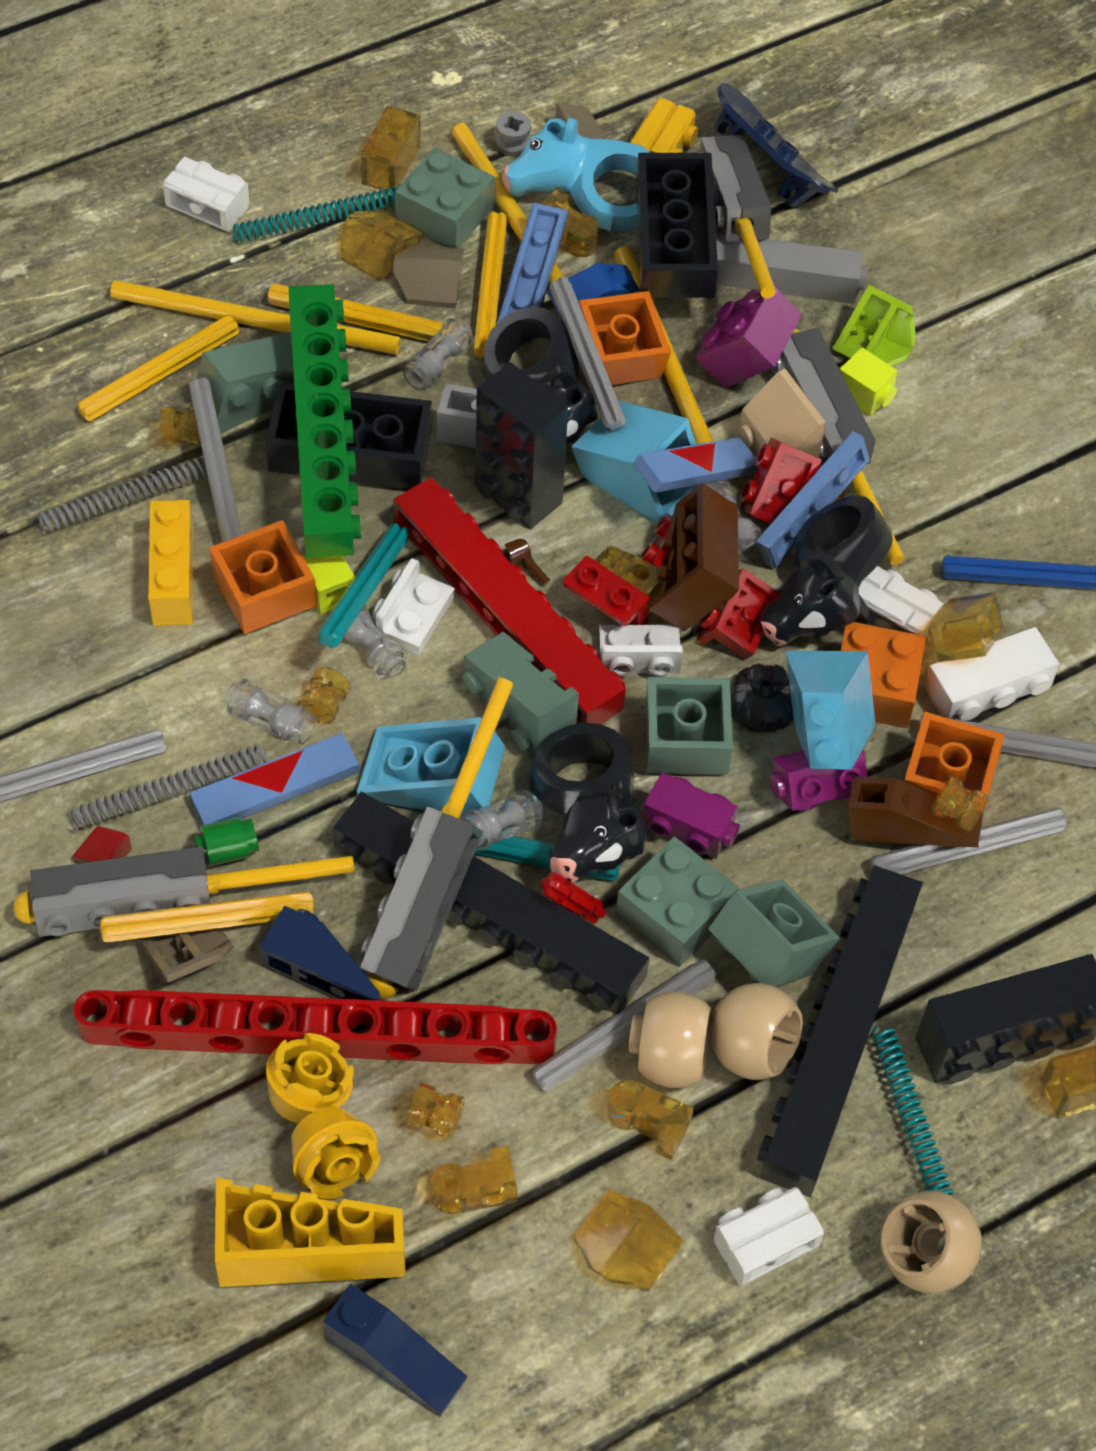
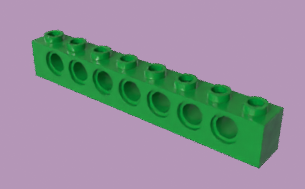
(321, 422)

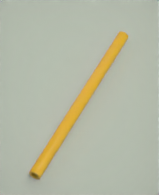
(503, 199)
(241, 314)
(673, 370)

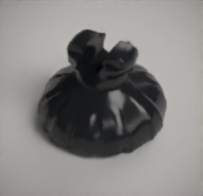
(761, 698)

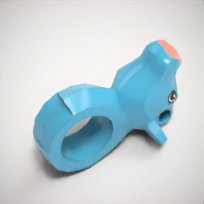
(573, 163)

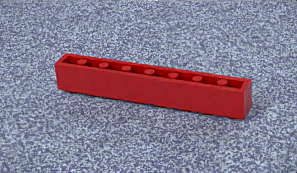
(505, 598)

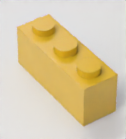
(171, 562)

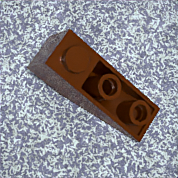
(900, 813)

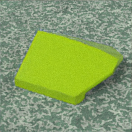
(880, 326)

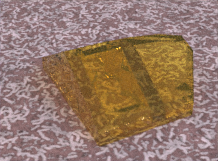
(373, 239)
(627, 1242)

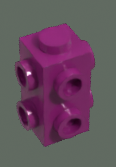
(806, 787)
(691, 815)

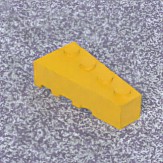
(301, 1238)

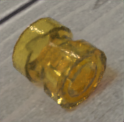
(179, 426)
(325, 693)
(959, 804)
(435, 1110)

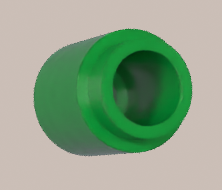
(227, 840)

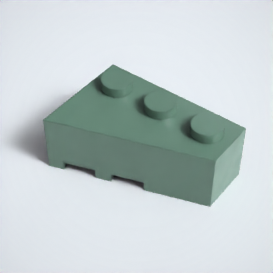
(247, 377)
(535, 702)

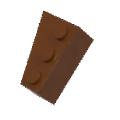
(702, 558)

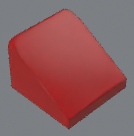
(103, 845)

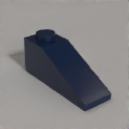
(310, 955)
(392, 1350)

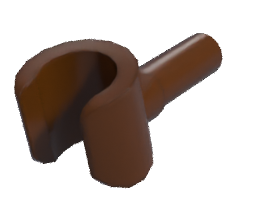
(519, 551)

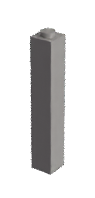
(794, 269)

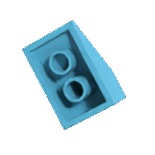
(422, 761)

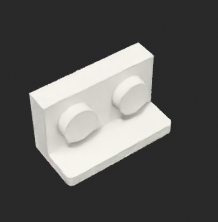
(412, 608)
(641, 649)

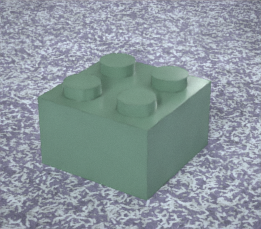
(445, 198)
(688, 725)
(674, 900)
(773, 933)

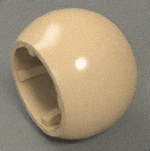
(756, 1031)
(671, 1039)
(913, 1235)

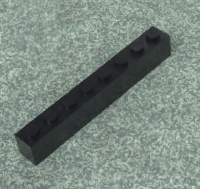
(504, 912)
(841, 1031)

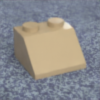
(783, 414)

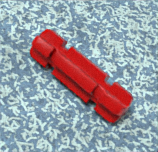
(572, 898)

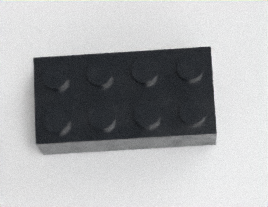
(676, 225)
(388, 437)
(520, 445)
(1009, 1020)

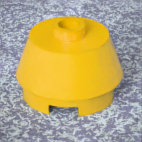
(307, 1076)
(333, 1151)

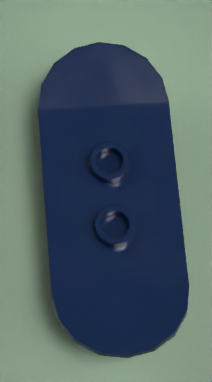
(745, 117)

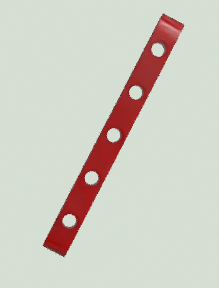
(237, 1020)

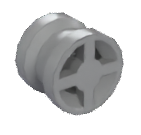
(512, 133)

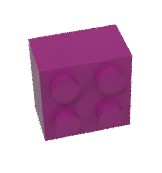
(748, 337)

